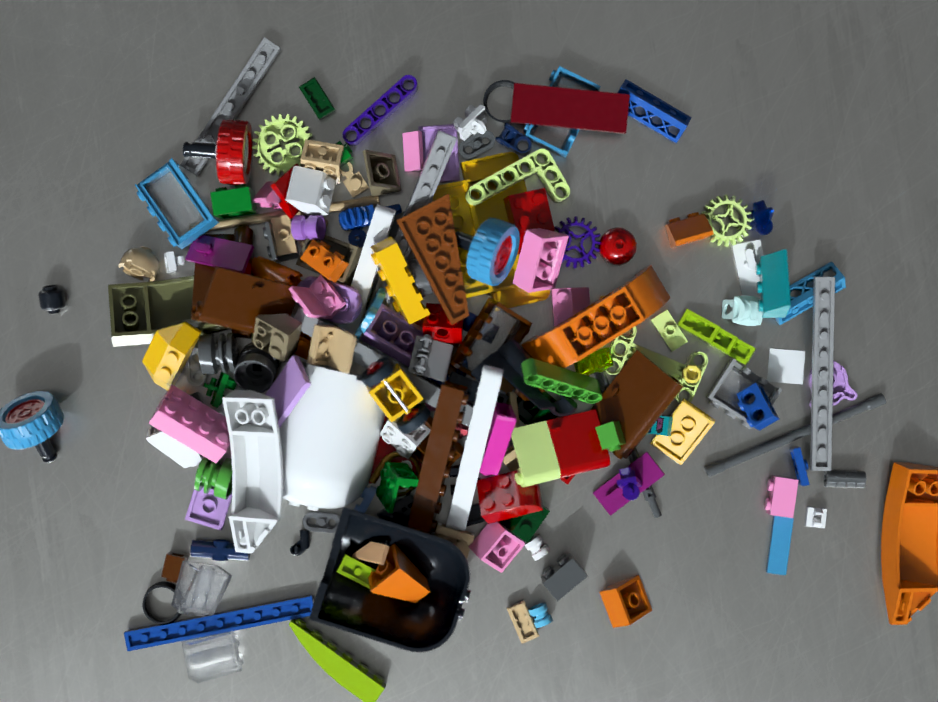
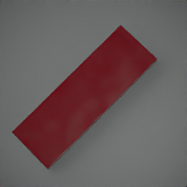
(569, 108)

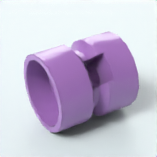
(308, 227)

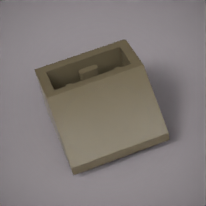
(277, 335)

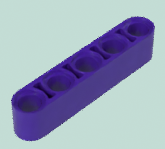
(384, 101)

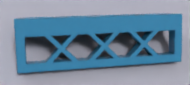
(805, 300)

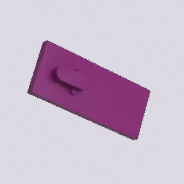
(220, 253)
(612, 496)

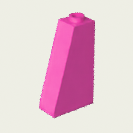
(498, 438)

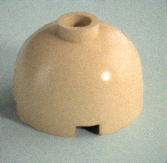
(140, 263)

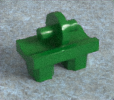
(223, 382)

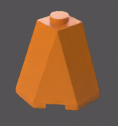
(398, 578)

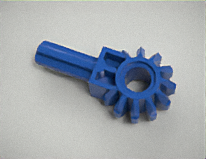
(360, 216)

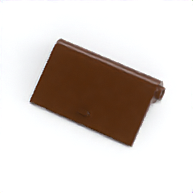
(236, 304)
(641, 400)

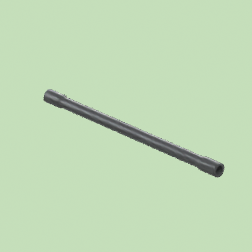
(722, 465)

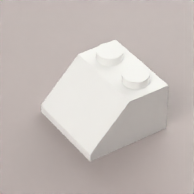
(310, 191)

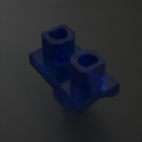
(761, 218)

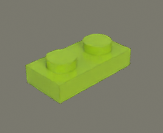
(355, 570)

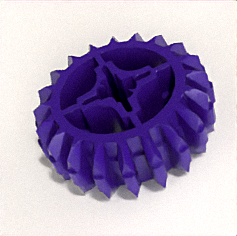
(589, 233)

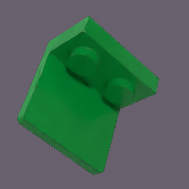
(392, 477)

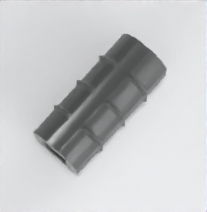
(845, 479)

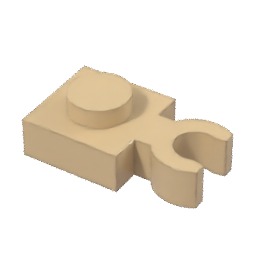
(354, 183)

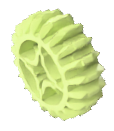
(729, 213)

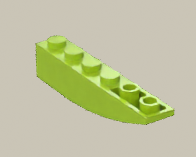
(339, 665)

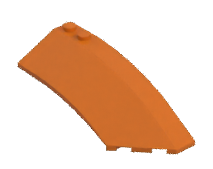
(910, 540)

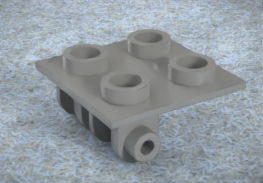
(430, 358)

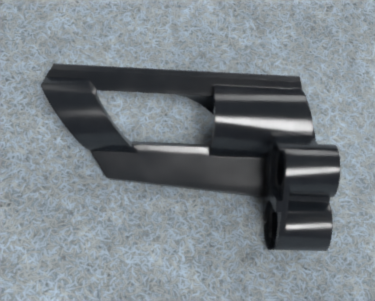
(509, 358)

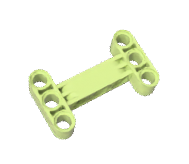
(668, 365)

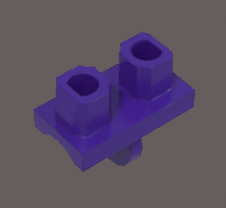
(629, 483)

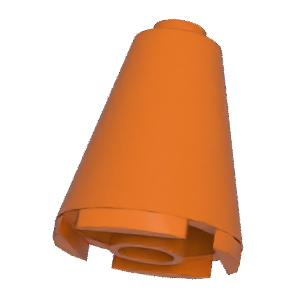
(274, 271)

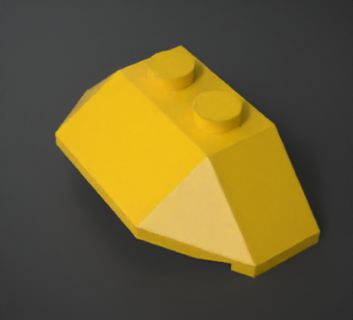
(170, 353)

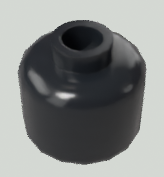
(52, 299)

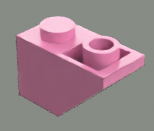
(267, 197)

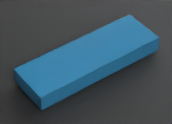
(779, 545)

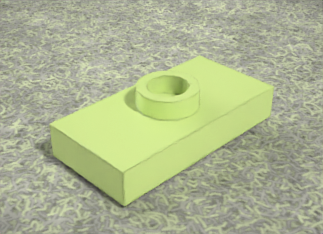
(669, 330)

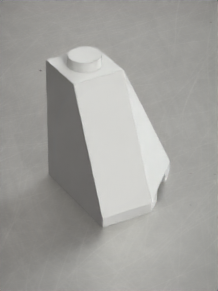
(174, 449)

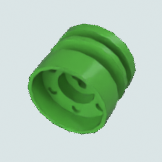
(214, 475)

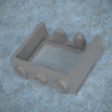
(734, 380)

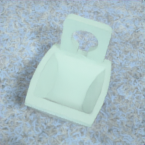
(744, 310)

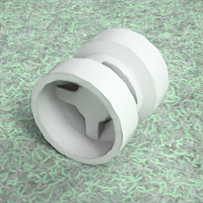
(537, 547)

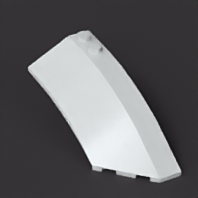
(255, 467)

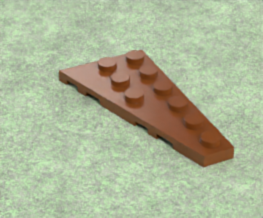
(434, 244)

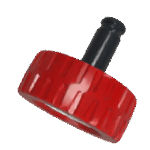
(232, 152)

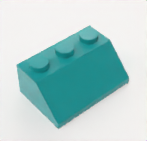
(773, 285)

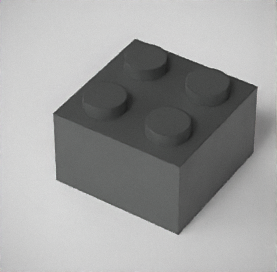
(563, 576)

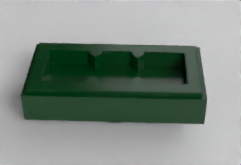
(317, 98)

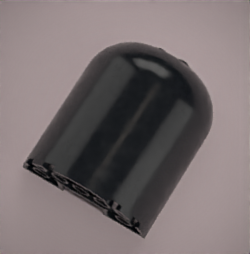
(387, 619)

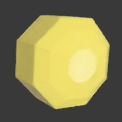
(691, 374)

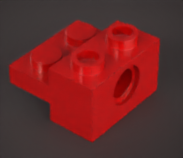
(439, 326)

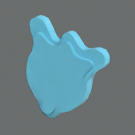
(371, 312)

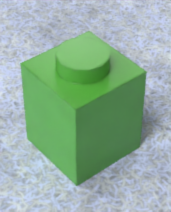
(611, 436)

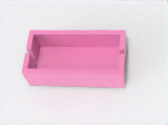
(192, 424)

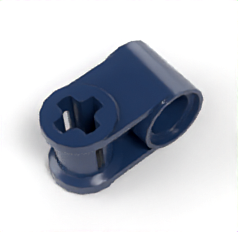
(513, 139)

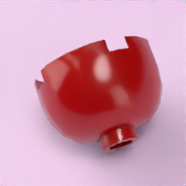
(617, 246)

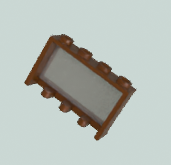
(488, 333)

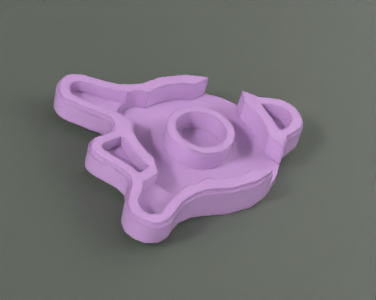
(841, 387)

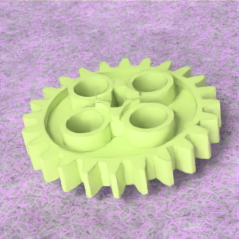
(278, 129)

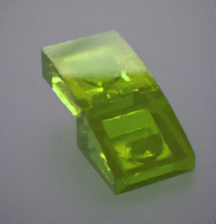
(595, 362)

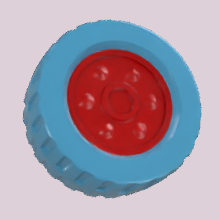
(490, 250)
(31, 422)

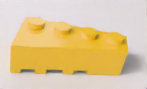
(398, 280)

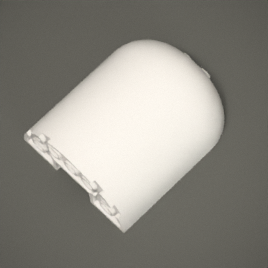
(329, 440)

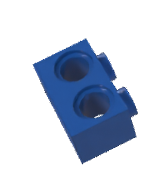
(760, 404)

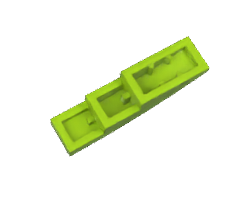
(716, 337)

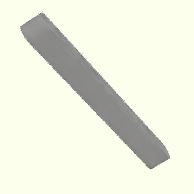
(366, 355)

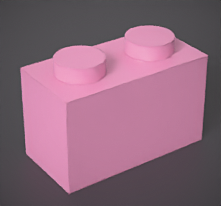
(781, 496)

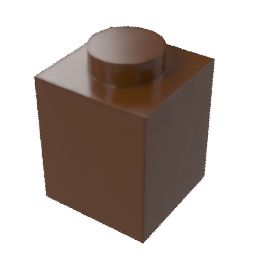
(173, 565)

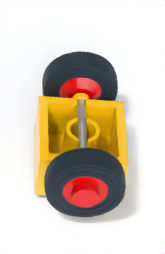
(395, 394)

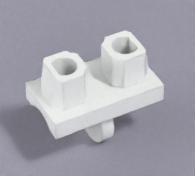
(473, 123)

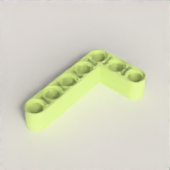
(518, 175)

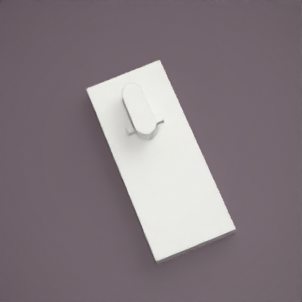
(746, 257)

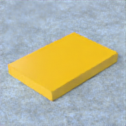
(687, 430)

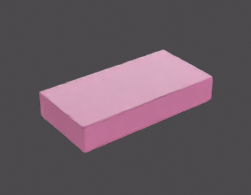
(413, 151)

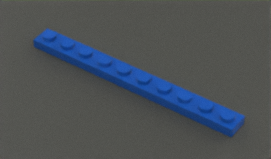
(219, 623)

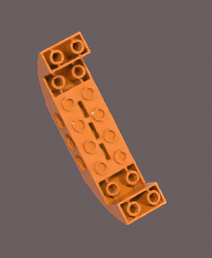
(600, 321)

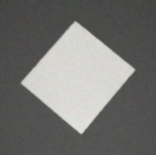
(786, 366)

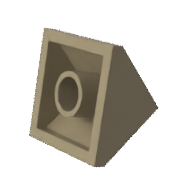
(381, 172)

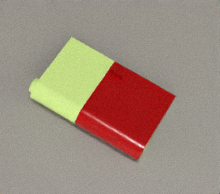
(558, 448)

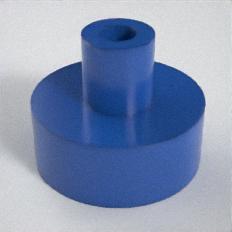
(357, 233)

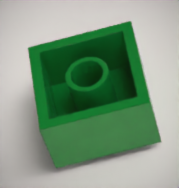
(233, 202)

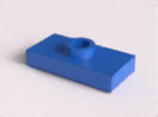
(800, 465)

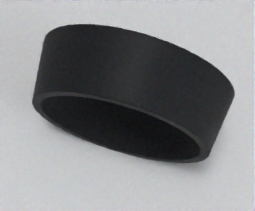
(493, 86)
(168, 585)

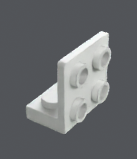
(404, 443)

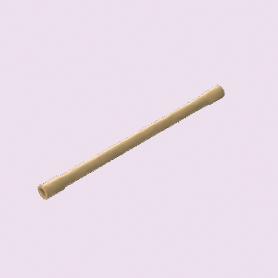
(265, 217)

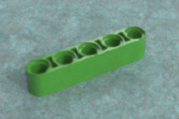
(561, 381)

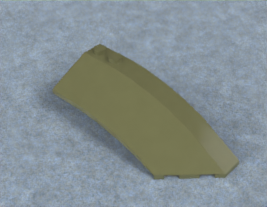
(145, 307)

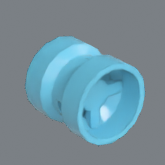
(541, 617)

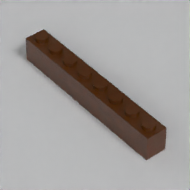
(437, 457)

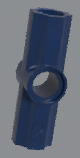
(217, 550)

